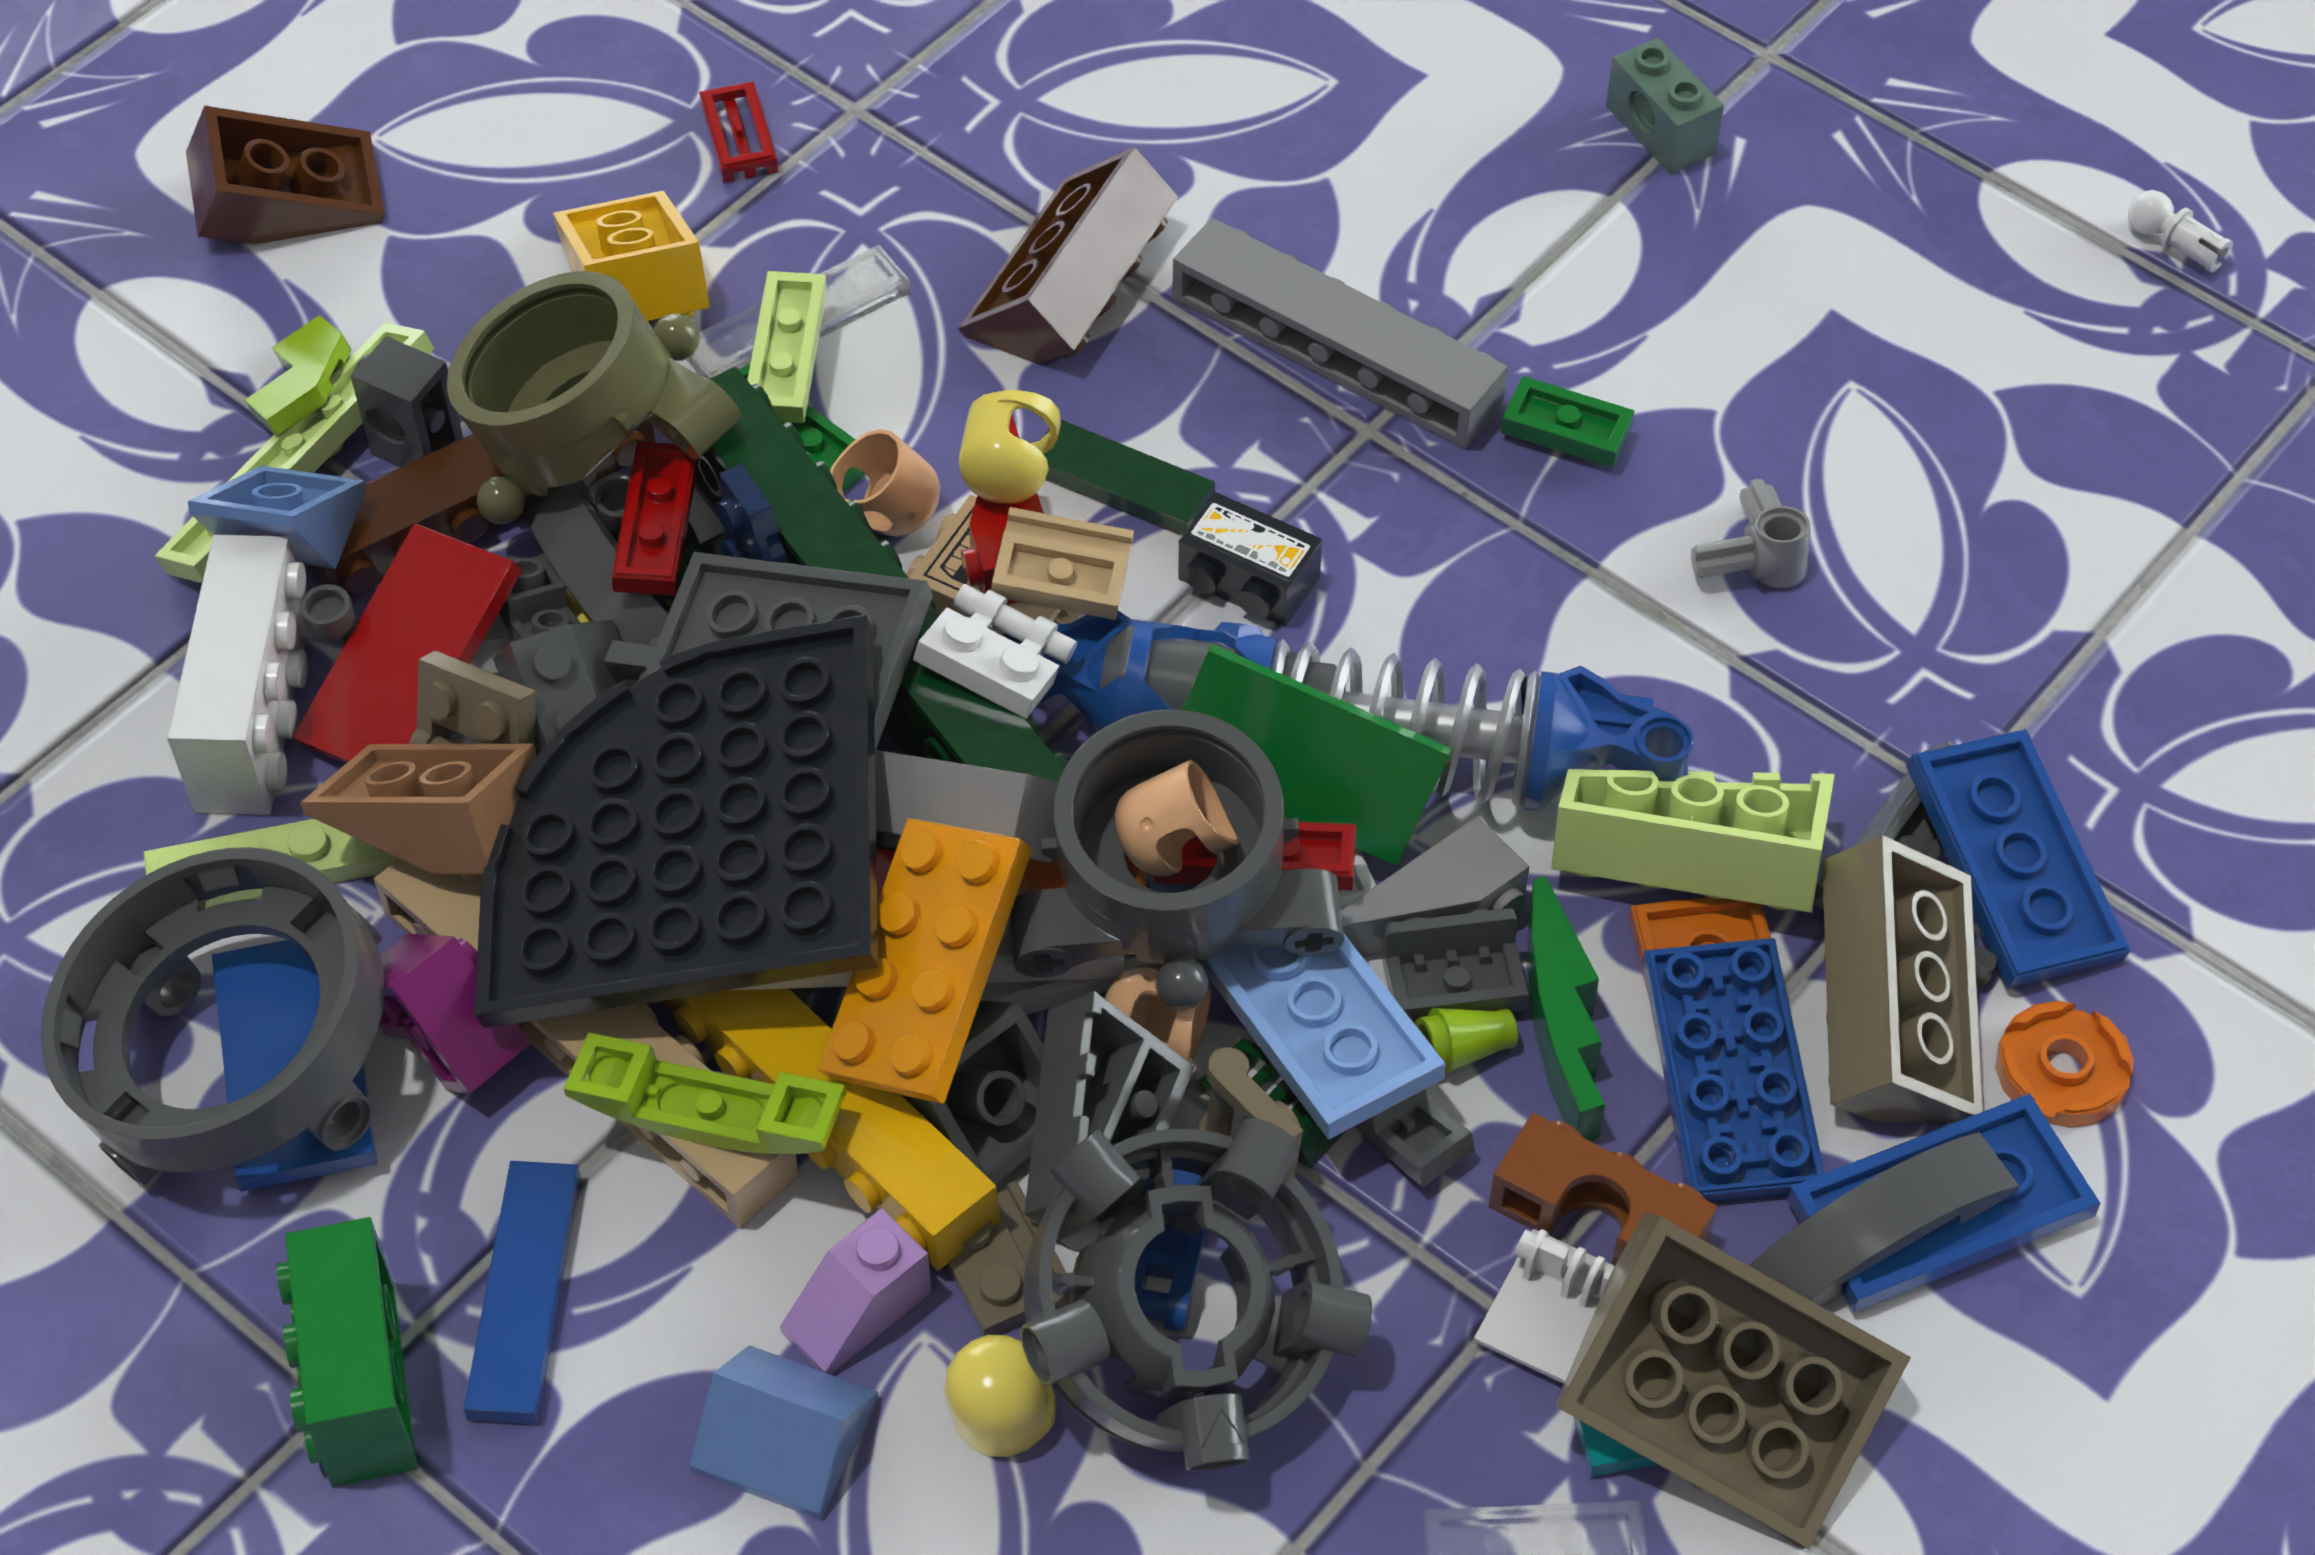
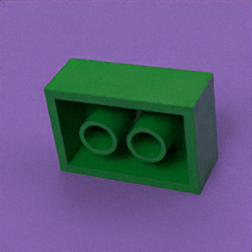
(346, 1353)

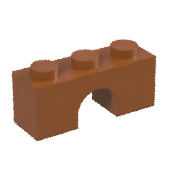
(1559, 1171)

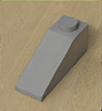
(1454, 877)

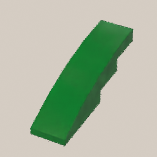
(1561, 1002)

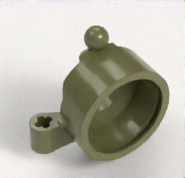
(568, 377)

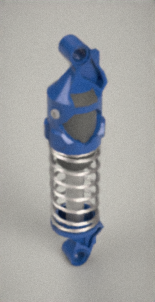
(1556, 726)

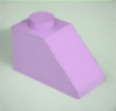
(858, 1293)

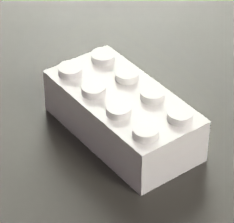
(241, 676)

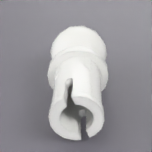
(2153, 213)

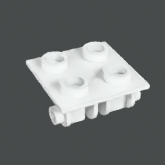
(1545, 1304)

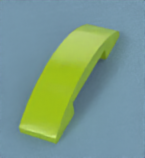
(703, 1105)

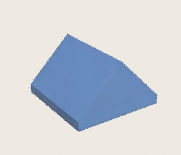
(274, 501)
(780, 1429)

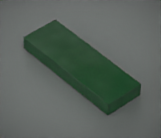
(1127, 478)

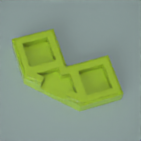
(310, 359)

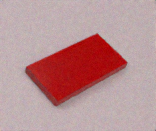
(430, 600)

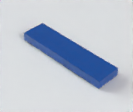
(522, 1293)

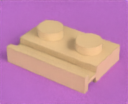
(1062, 563)

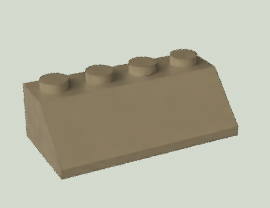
(1900, 986)

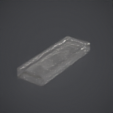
(1537, 1530)

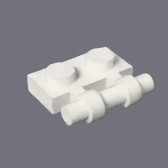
(988, 662)

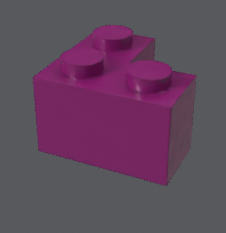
(433, 1005)

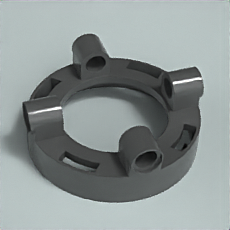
(139, 955)

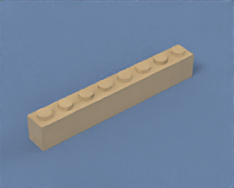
(729, 1179)

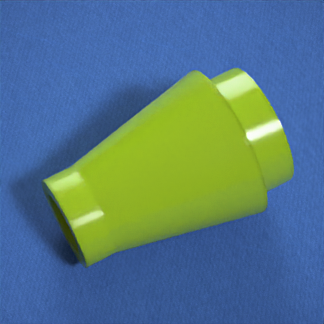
(1468, 1035)

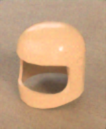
(901, 482)
(1166, 813)
(1137, 997)

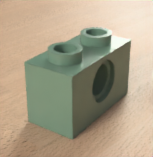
(1664, 105)

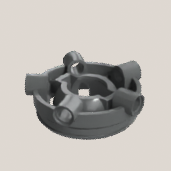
(1104, 1312)

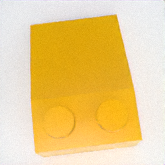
(642, 247)

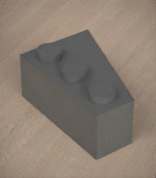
(1104, 1076)

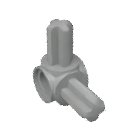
(1772, 545)

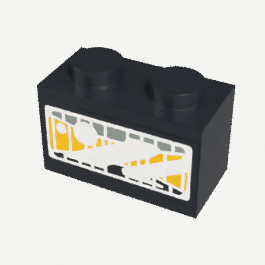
(1249, 559)

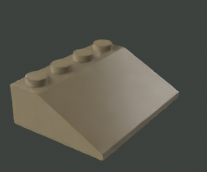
(1729, 1378)

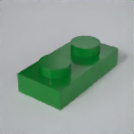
(1567, 421)

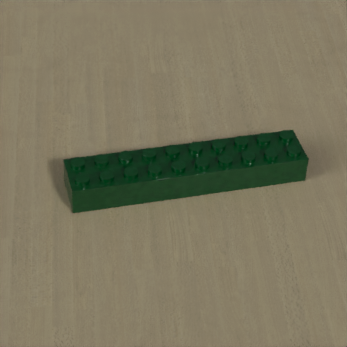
(822, 530)

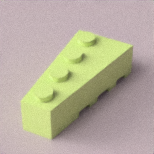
(1696, 833)

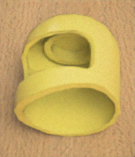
(994, 460)
(998, 1397)

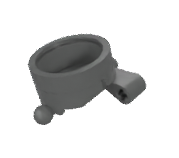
(1113, 914)

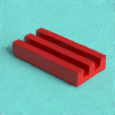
(746, 160)

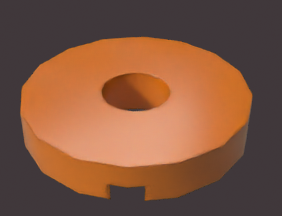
(2065, 1097)

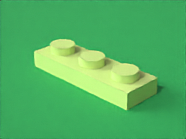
(788, 340)

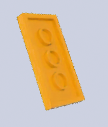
(936, 946)

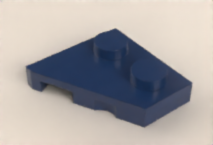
(747, 519)

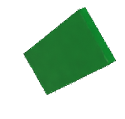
(1326, 752)

